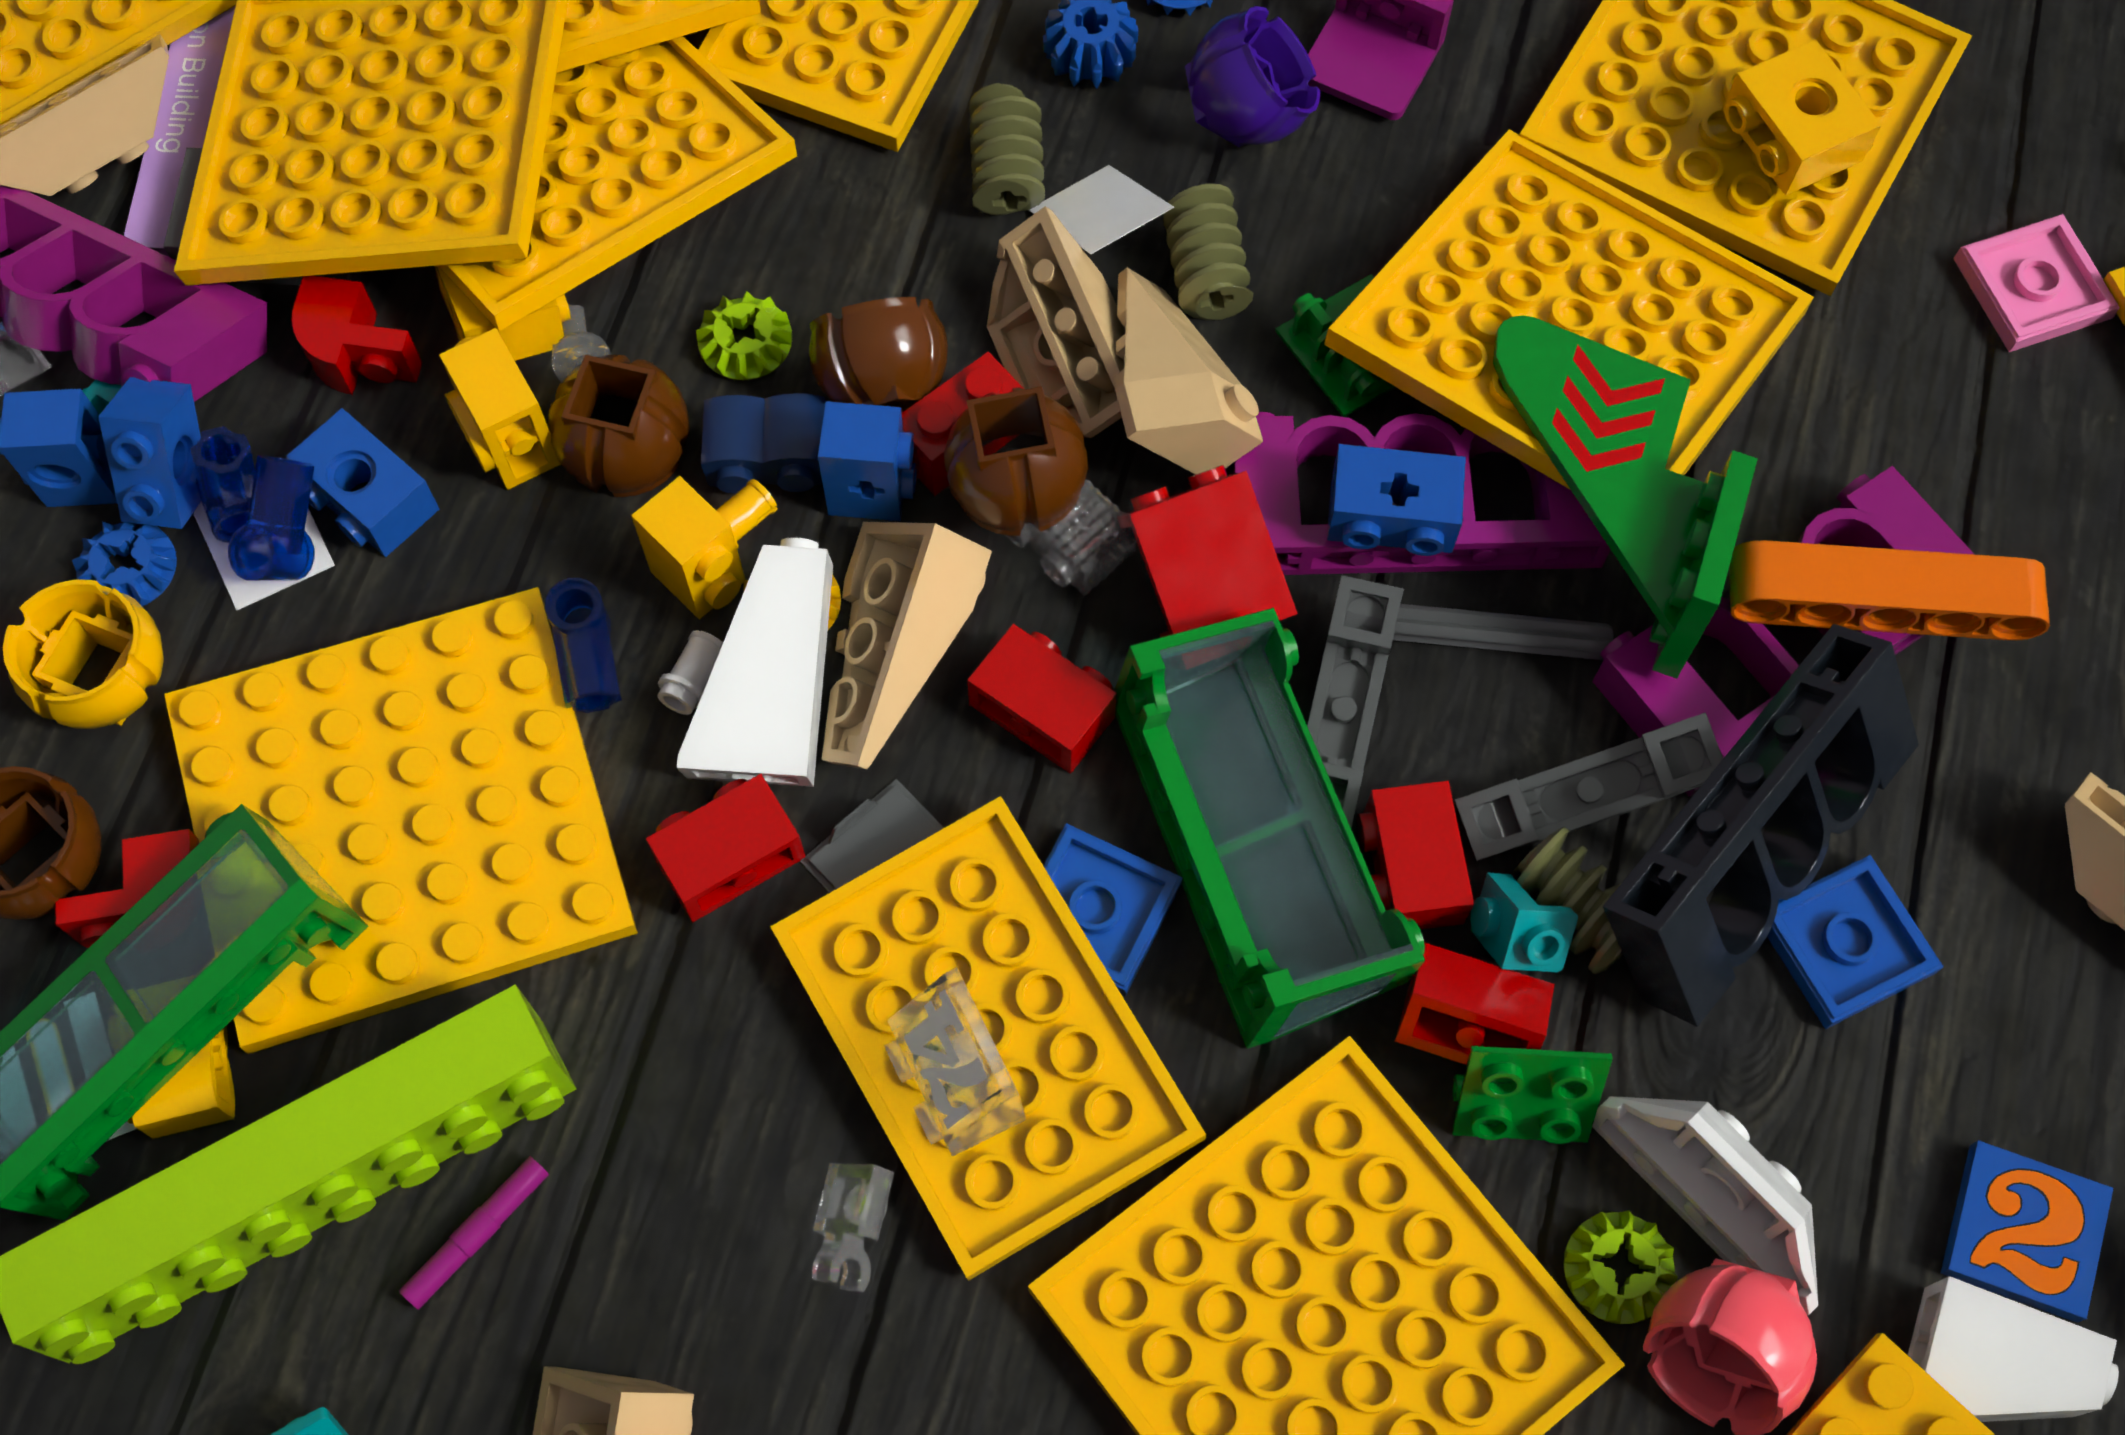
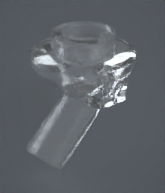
(575, 344)

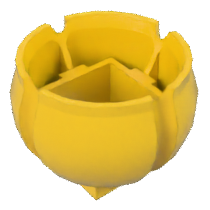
(59, 637)

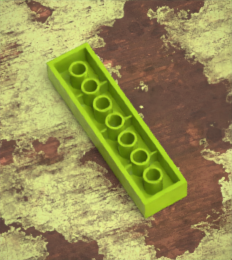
(281, 1180)

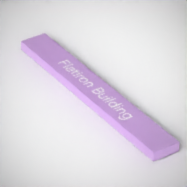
(180, 124)

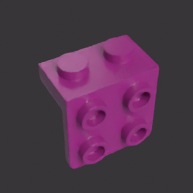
(1379, 51)

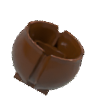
(879, 352)
(611, 454)
(1018, 485)
(27, 806)

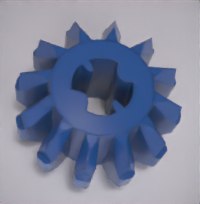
(1090, 39)

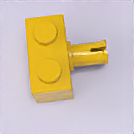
(697, 547)

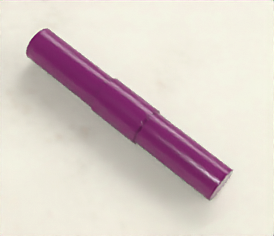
(473, 1233)

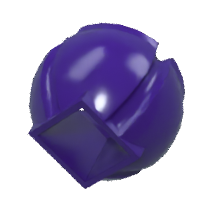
(1251, 79)

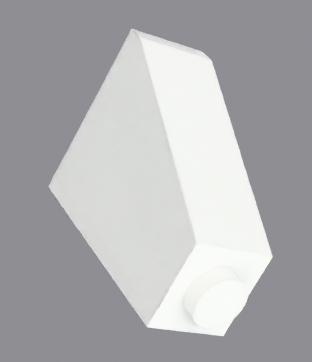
(2010, 1357)

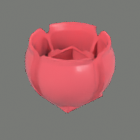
(1733, 1347)

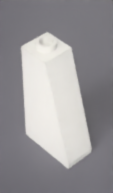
(768, 676)

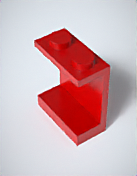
(1208, 551)

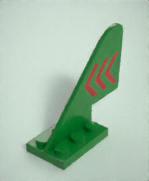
(1610, 436)

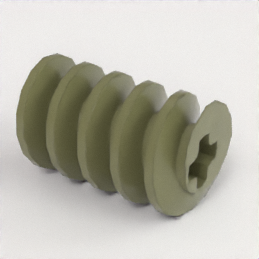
(1005, 150)
(1207, 253)
(1564, 884)

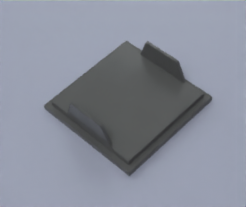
(870, 836)

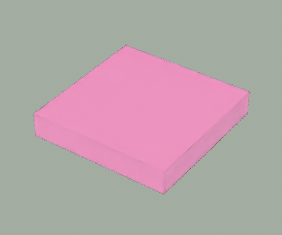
(2036, 283)

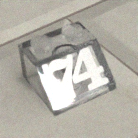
(955, 1066)

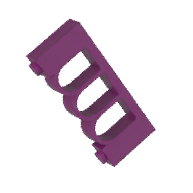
(199, 330)
(1871, 514)
(1556, 539)

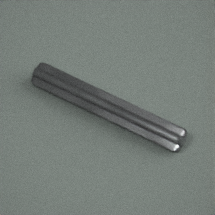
(1502, 631)

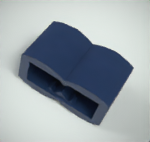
(762, 441)

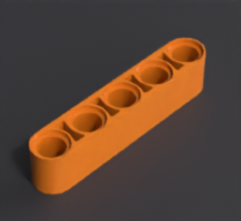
(1888, 590)

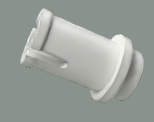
(686, 682)

